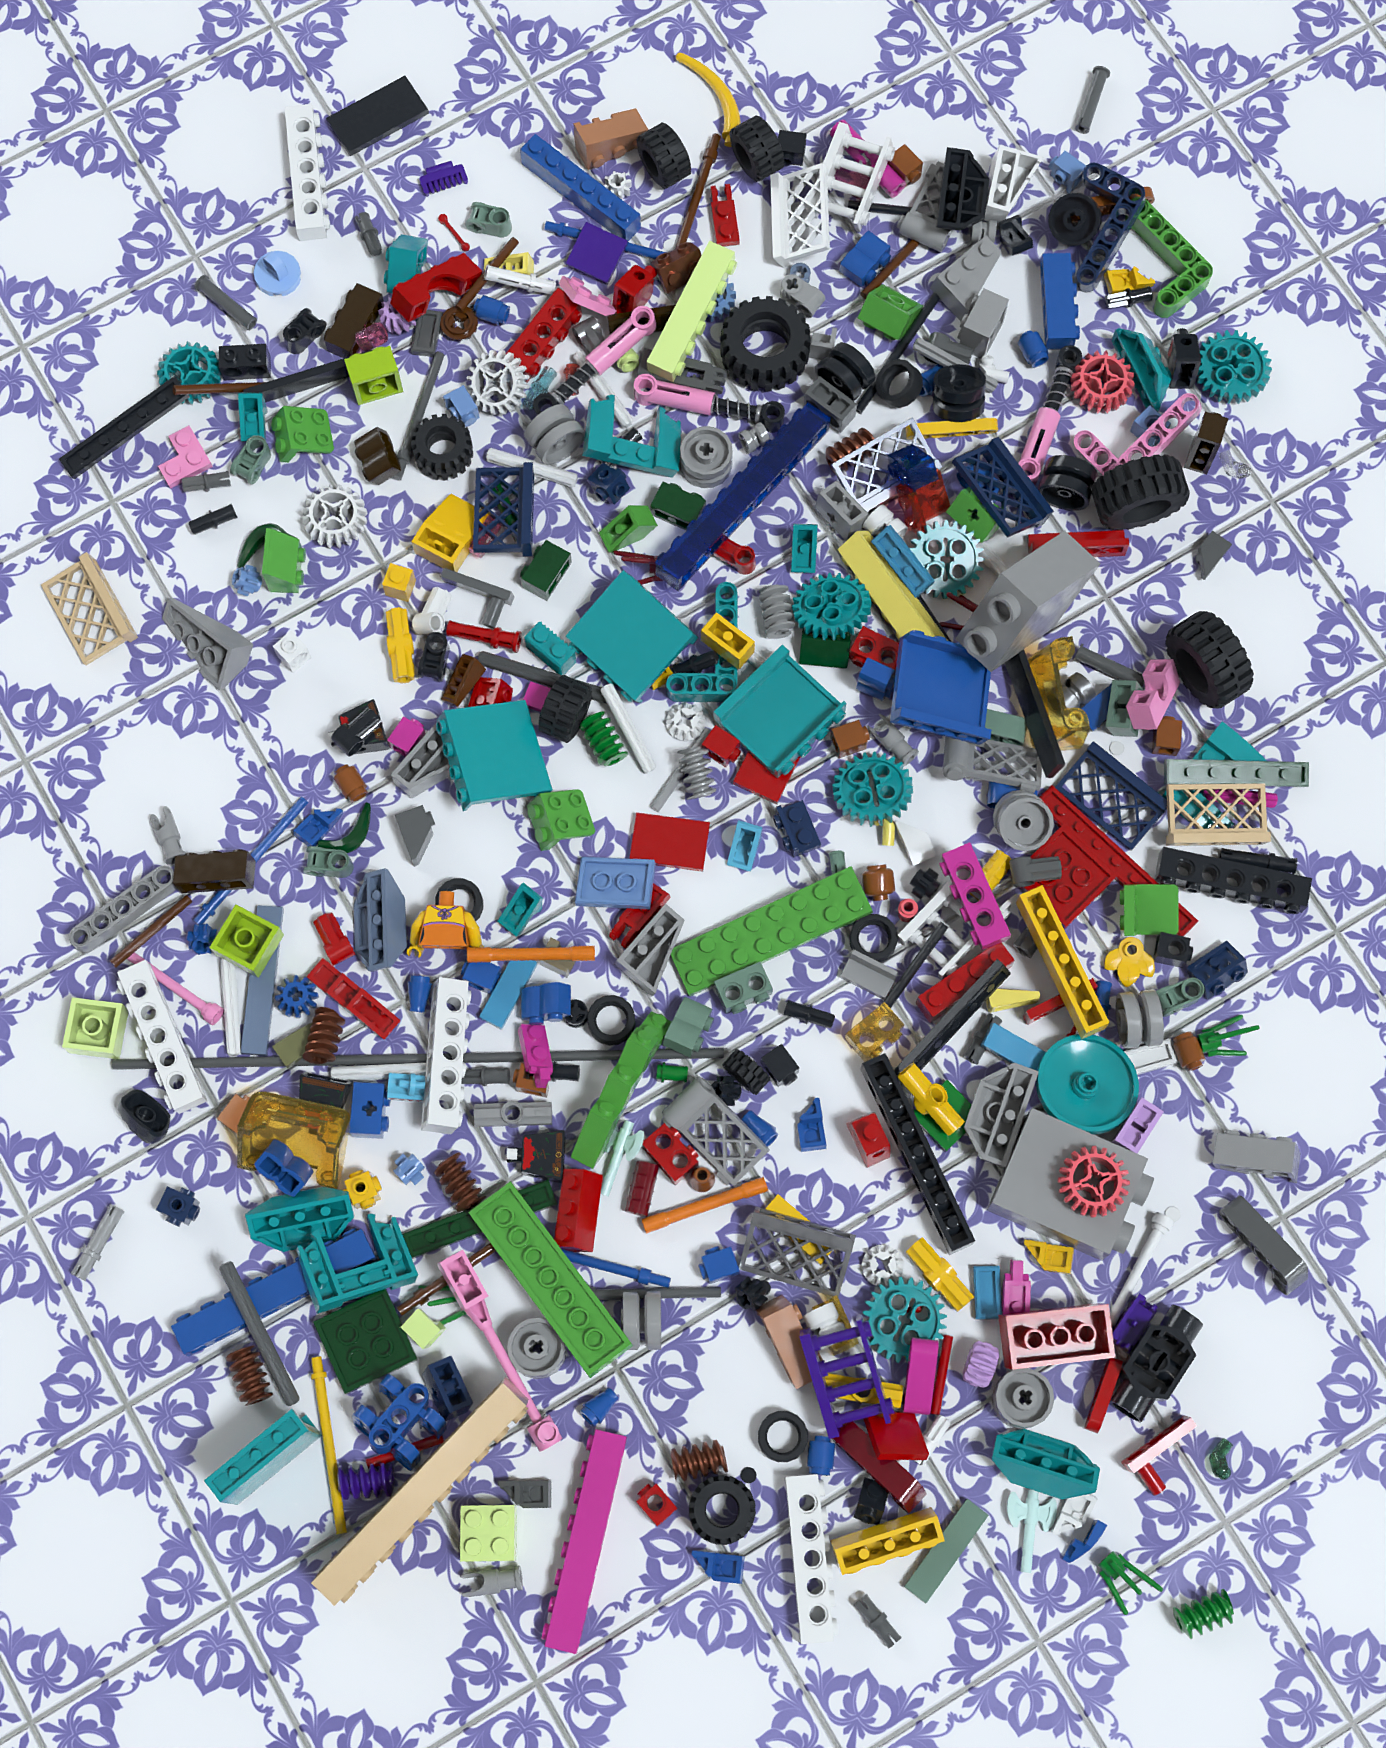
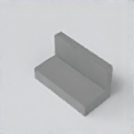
(869, 974)

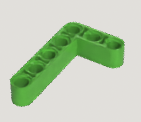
(1172, 255)

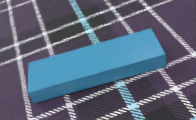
(903, 561)
(507, 992)
(1012, 1047)

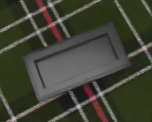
(427, 334)

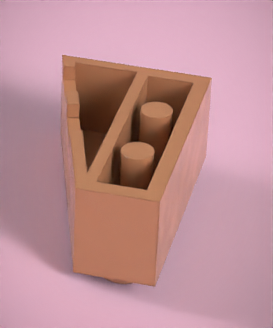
(608, 138)
(784, 1329)

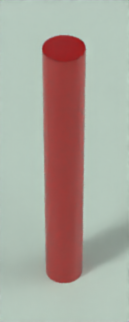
(941, 1374)
(419, 1445)

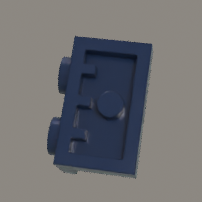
(797, 828)
(1219, 969)

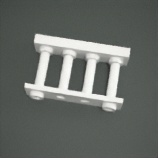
(835, 160)
(929, 916)

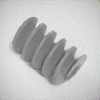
(775, 610)
(697, 772)

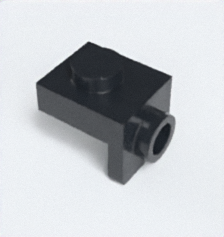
(1014, 236)
(871, 1502)

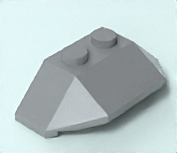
(999, 1112)

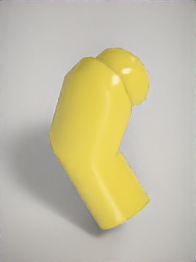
(888, 832)

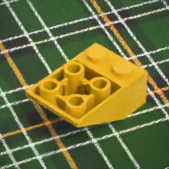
(447, 533)

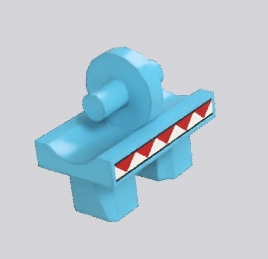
(406, 1087)

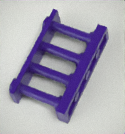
(828, 1394)

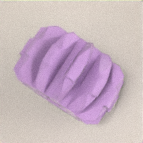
(393, 319)
(980, 1364)

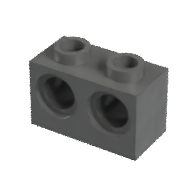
(831, 403)

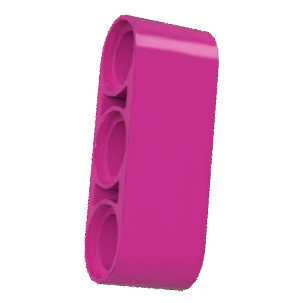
(920, 1376)

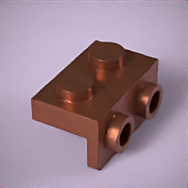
(677, 266)

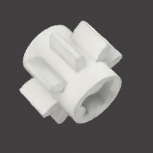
(618, 184)

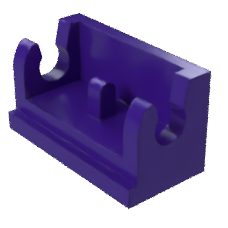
(1133, 1323)

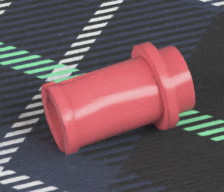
(907, 904)

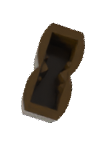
(377, 456)

